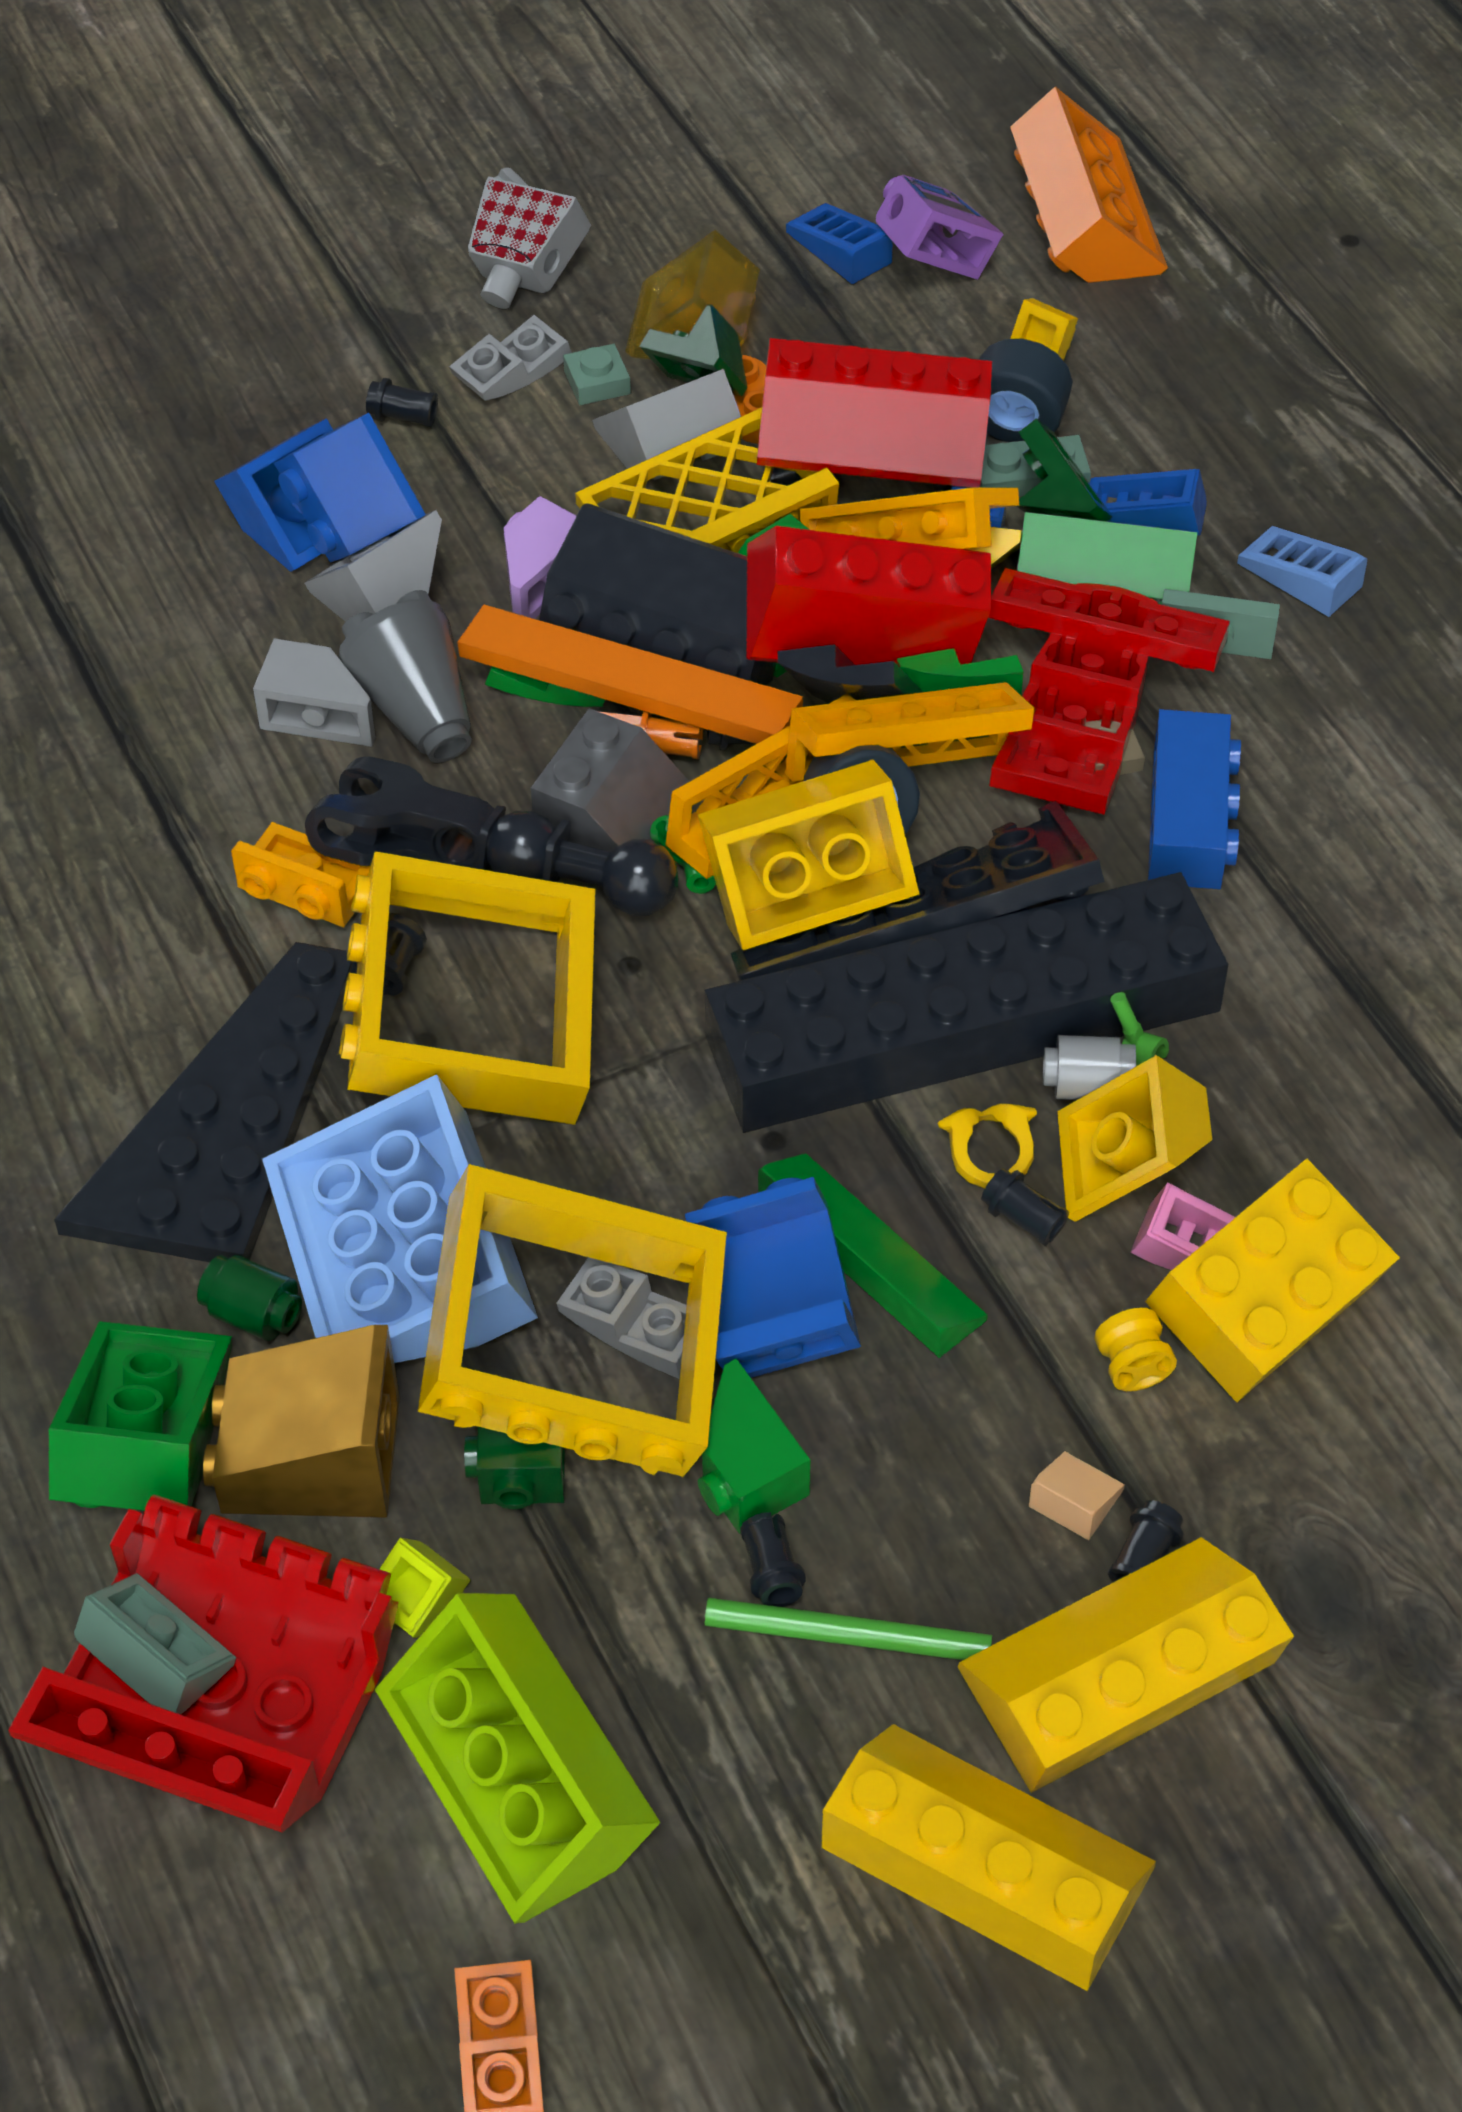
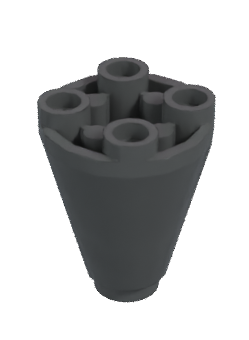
(411, 673)

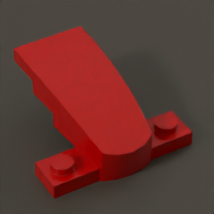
(1088, 673)

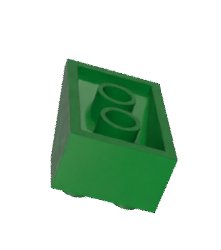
(136, 1417)

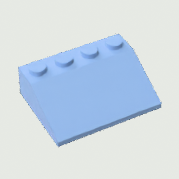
(370, 1216)

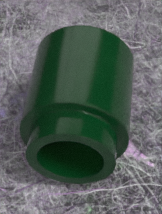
(249, 1296)

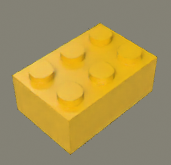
(809, 854)
(1271, 1279)

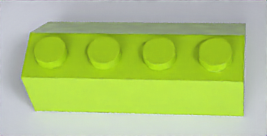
(515, 1754)

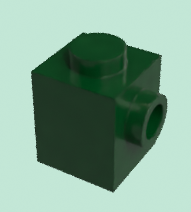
(513, 1471)

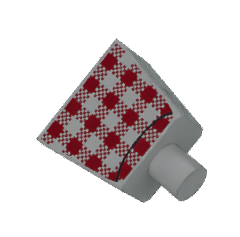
(523, 238)

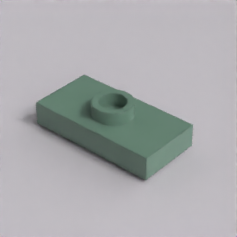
(1251, 622)

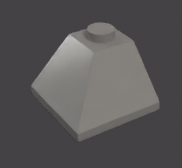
(380, 571)

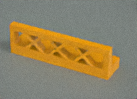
(938, 518)
(911, 720)
(720, 789)

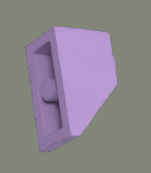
(530, 548)

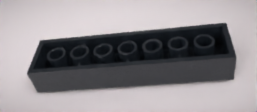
(960, 1000)

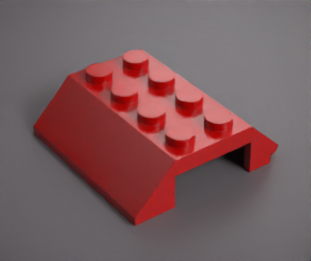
(278, 1718)

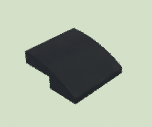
(831, 674)

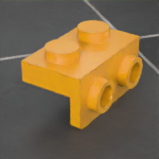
(294, 874)

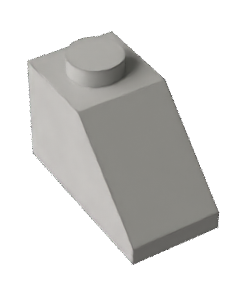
(312, 695)

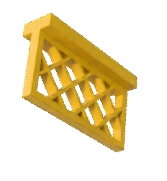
(727, 525)

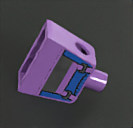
(915, 219)

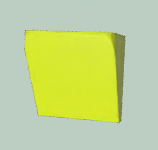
(421, 1584)

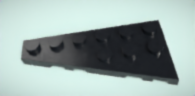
(954, 891)
(194, 1165)

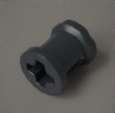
(400, 953)

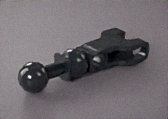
(424, 821)

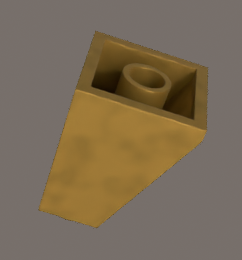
(307, 1428)

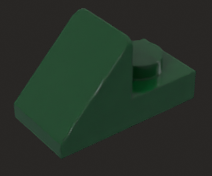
(705, 350)
(1063, 486)

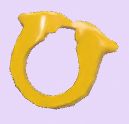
(960, 1128)

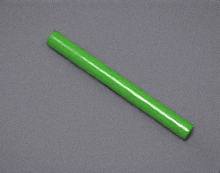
(844, 1629)

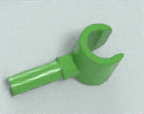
(1146, 1044)

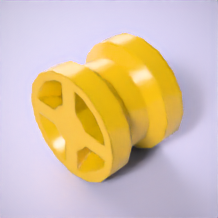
(1135, 1349)

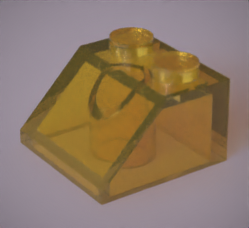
(681, 290)

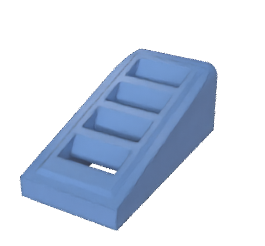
(1325, 585)

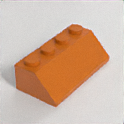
(1085, 193)

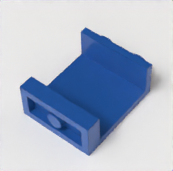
(780, 1278)

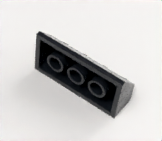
(653, 593)

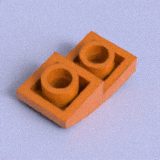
(499, 2038)

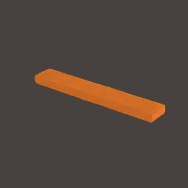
(627, 675)

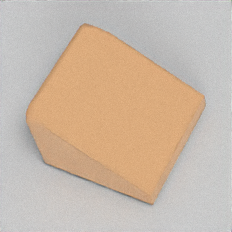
(1074, 1494)

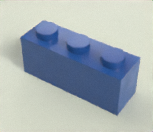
(1193, 797)

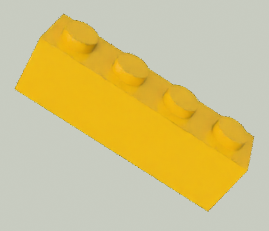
(1125, 1660)
(984, 1853)

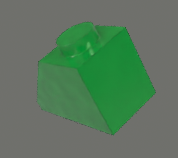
(750, 1454)

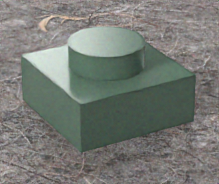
(596, 374)

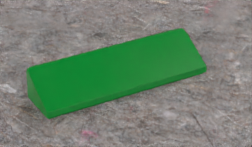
(886, 1263)

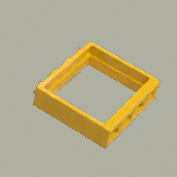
(474, 1079)
(597, 1231)

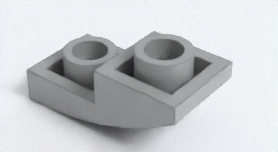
(506, 366)
(626, 1314)

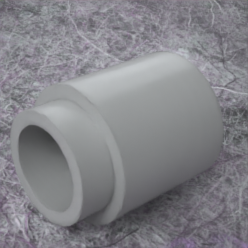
(1085, 1064)

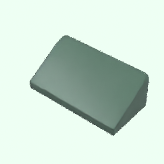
(151, 1644)

